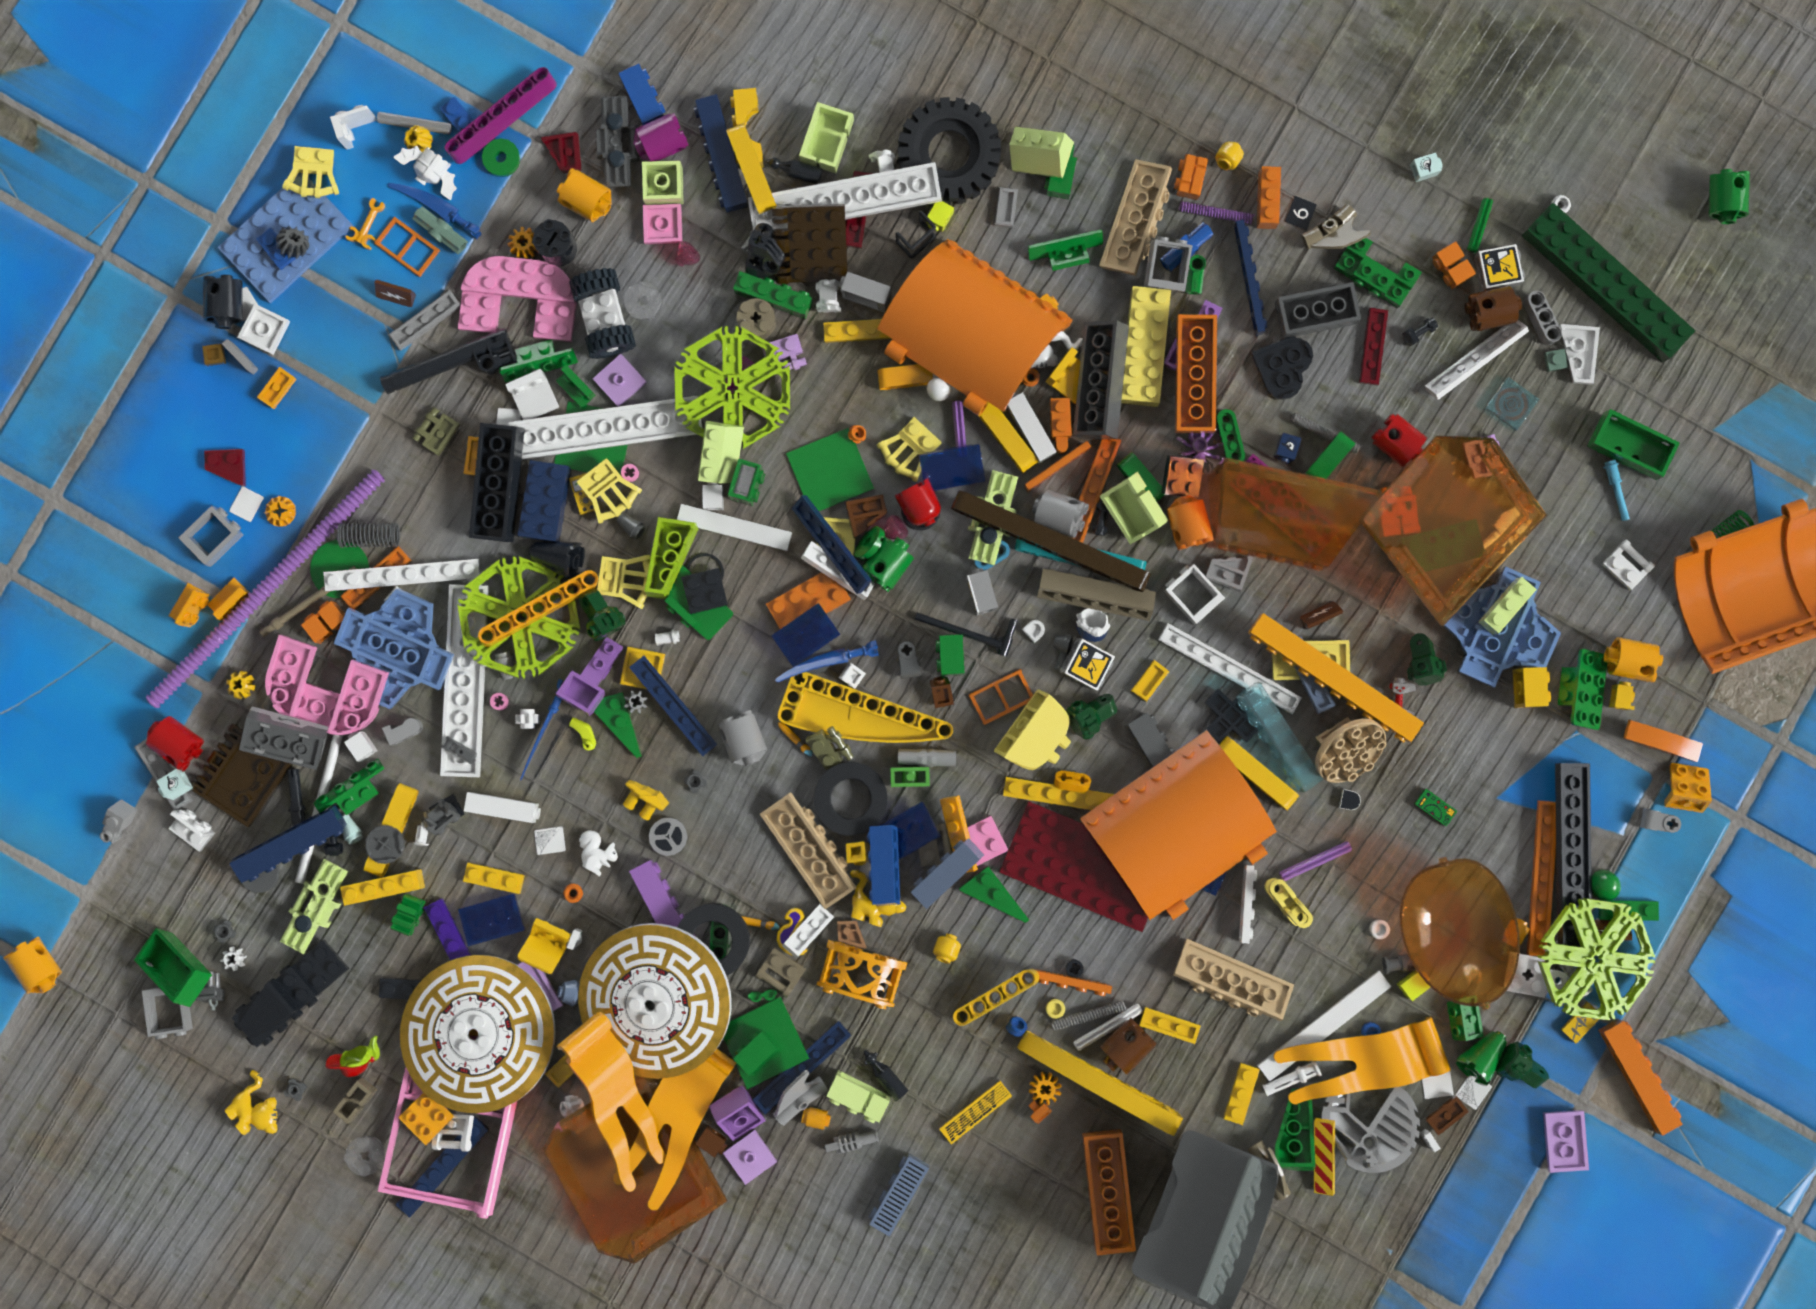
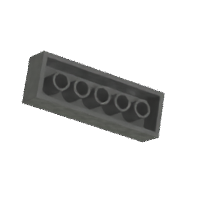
(1100, 380)

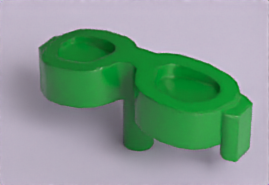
(757, 996)

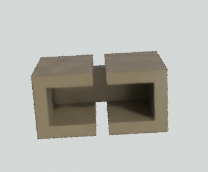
(351, 1105)

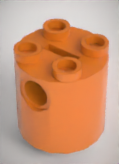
(1189, 522)

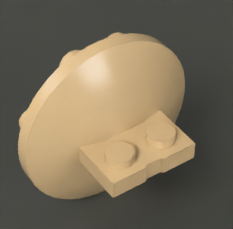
(1348, 749)

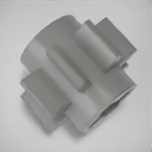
(630, 704)

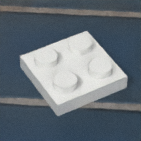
(263, 329)

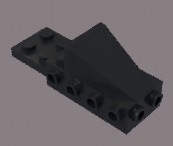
(289, 994)

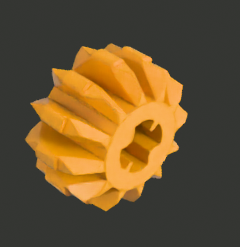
(515, 244)
(1046, 1081)

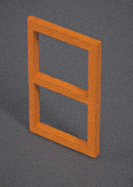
(398, 257)
(995, 684)

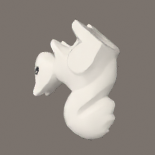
(592, 855)

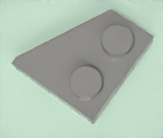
(1229, 572)

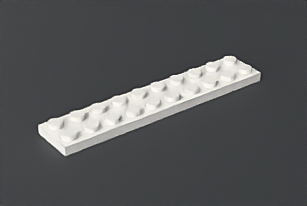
(862, 194)
(603, 428)
(463, 690)

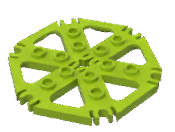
(731, 369)
(516, 598)
(1609, 960)

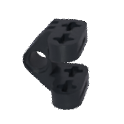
(765, 254)

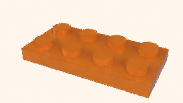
(804, 596)

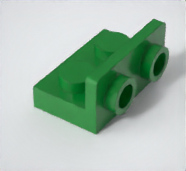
(575, 387)
(1464, 1021)

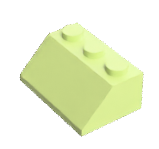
(1040, 151)
(719, 452)

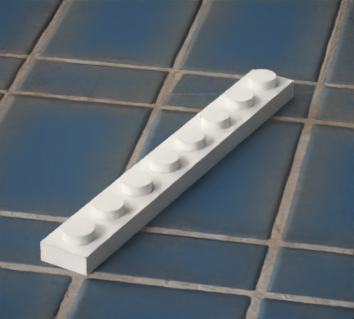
(401, 575)

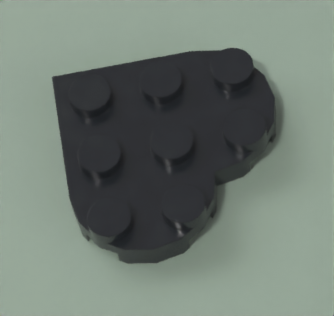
(1282, 366)

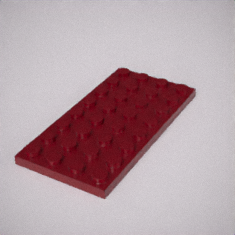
(1069, 863)

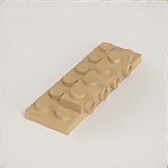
(1137, 217)
(809, 849)
(1233, 981)

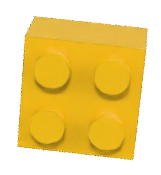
(1531, 687)

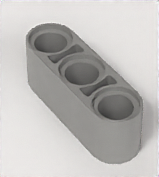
(1542, 327)

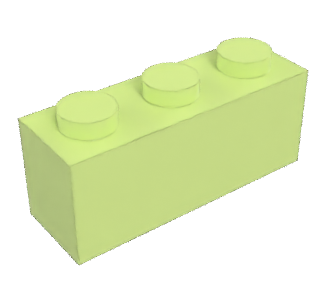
(1507, 605)

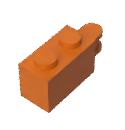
(1060, 423)

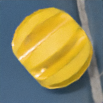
(419, 137)
(246, 682)

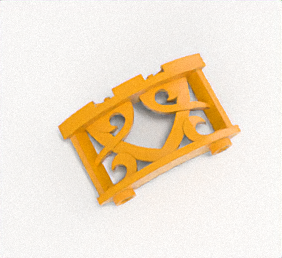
(844, 953)

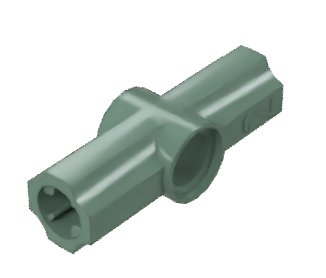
(440, 230)

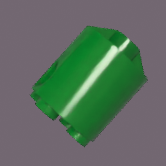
(1729, 196)
(893, 559)

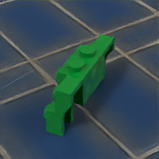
(1374, 276)

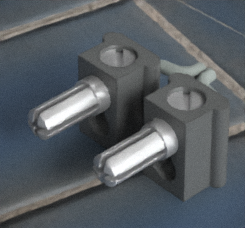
(212, 992)

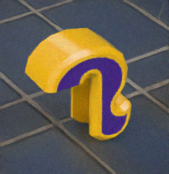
(795, 918)

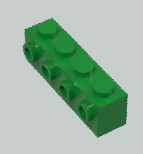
(778, 296)

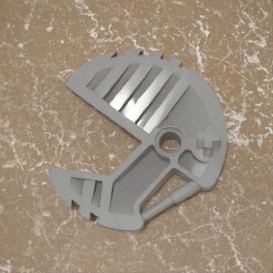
(1390, 1132)

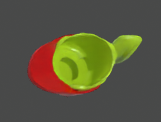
(356, 1060)

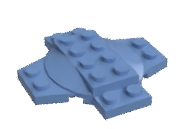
(1524, 641)
(398, 642)

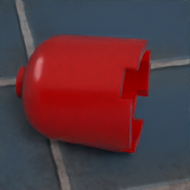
(919, 503)

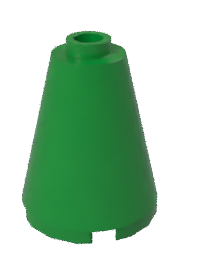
(1483, 1057)

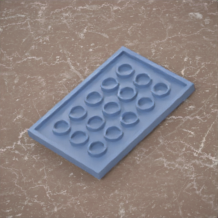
(315, 216)

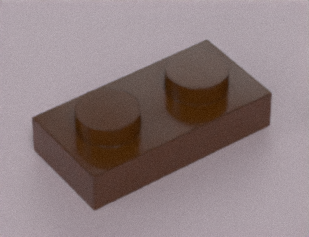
(1446, 1115)

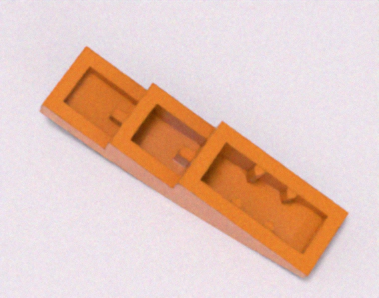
(1662, 740)

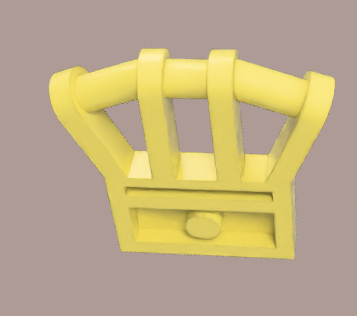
(312, 161)
(918, 439)
(601, 479)
(613, 577)

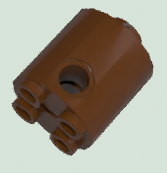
(1493, 308)
(1127, 1047)

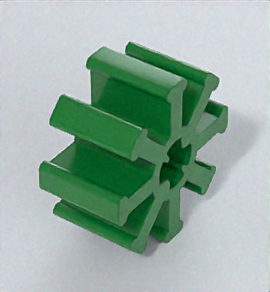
(408, 915)

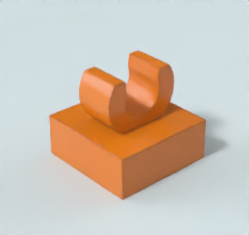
(1040, 1112)

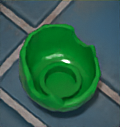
(1605, 885)

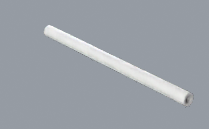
(323, 789)

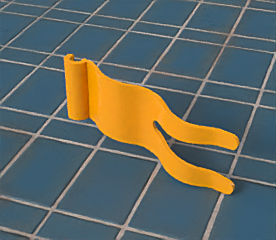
(1380, 1059)
(610, 1083)
(682, 1105)

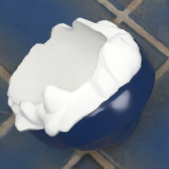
(1092, 625)

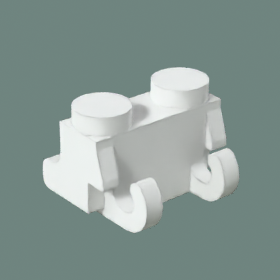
(885, 160)
(827, 292)

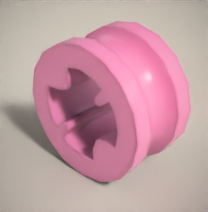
(631, 467)
(504, 699)

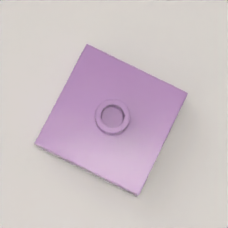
(619, 380)
(750, 1157)

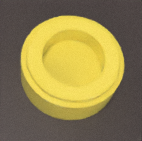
(1055, 1008)

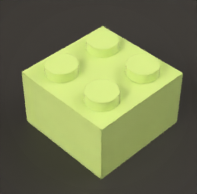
(662, 182)

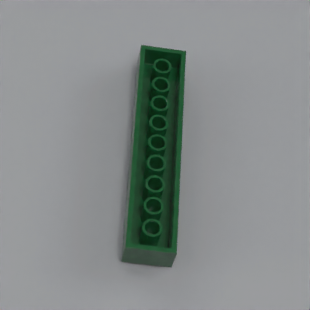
(1608, 283)

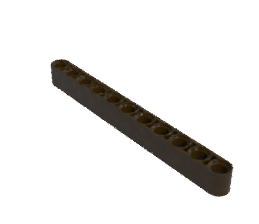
(1050, 541)

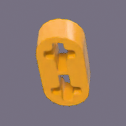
(1072, 781)

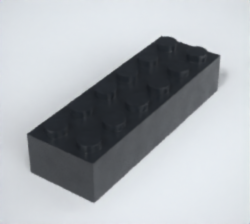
(496, 482)

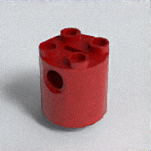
(1406, 443)
(174, 742)

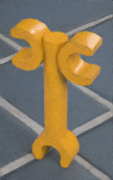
(362, 236)

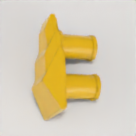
(653, 799)

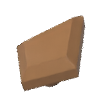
(850, 933)

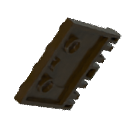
(814, 242)
(241, 779)

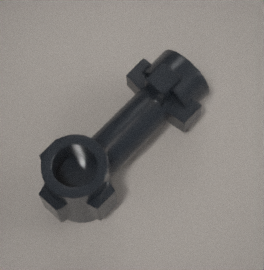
(1411, 336)
(1100, 529)
(333, 848)

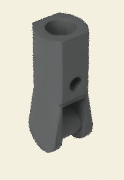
(461, 751)

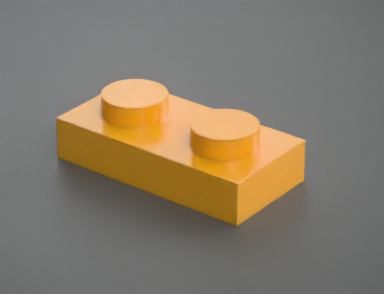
(276, 388)
(471, 456)

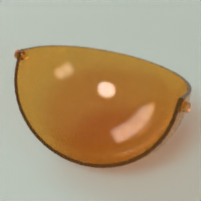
(1461, 931)

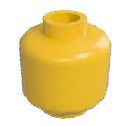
(1229, 155)
(946, 948)

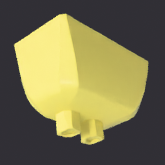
(1036, 733)

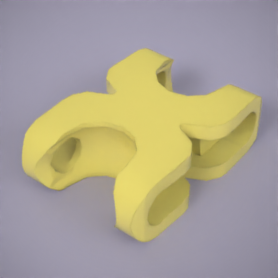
(1288, 902)

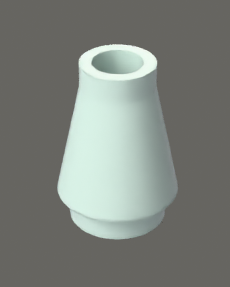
(352, 832)

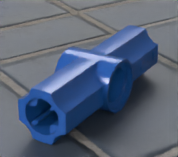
(1195, 238)

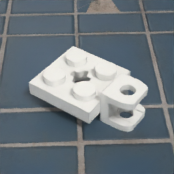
(1535, 985)

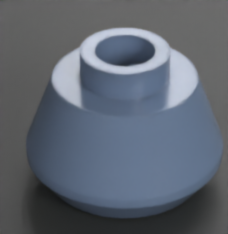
(569, 992)

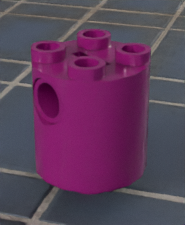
(659, 138)

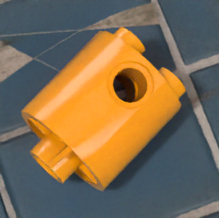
(584, 196)
(1633, 659)
(33, 966)

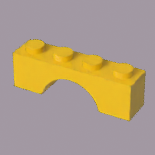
(746, 105)
(382, 887)

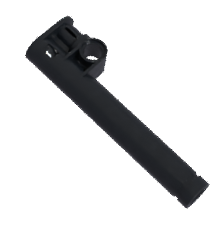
(491, 347)

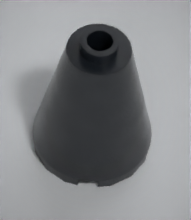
(559, 557)

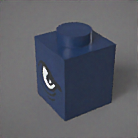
(1287, 448)

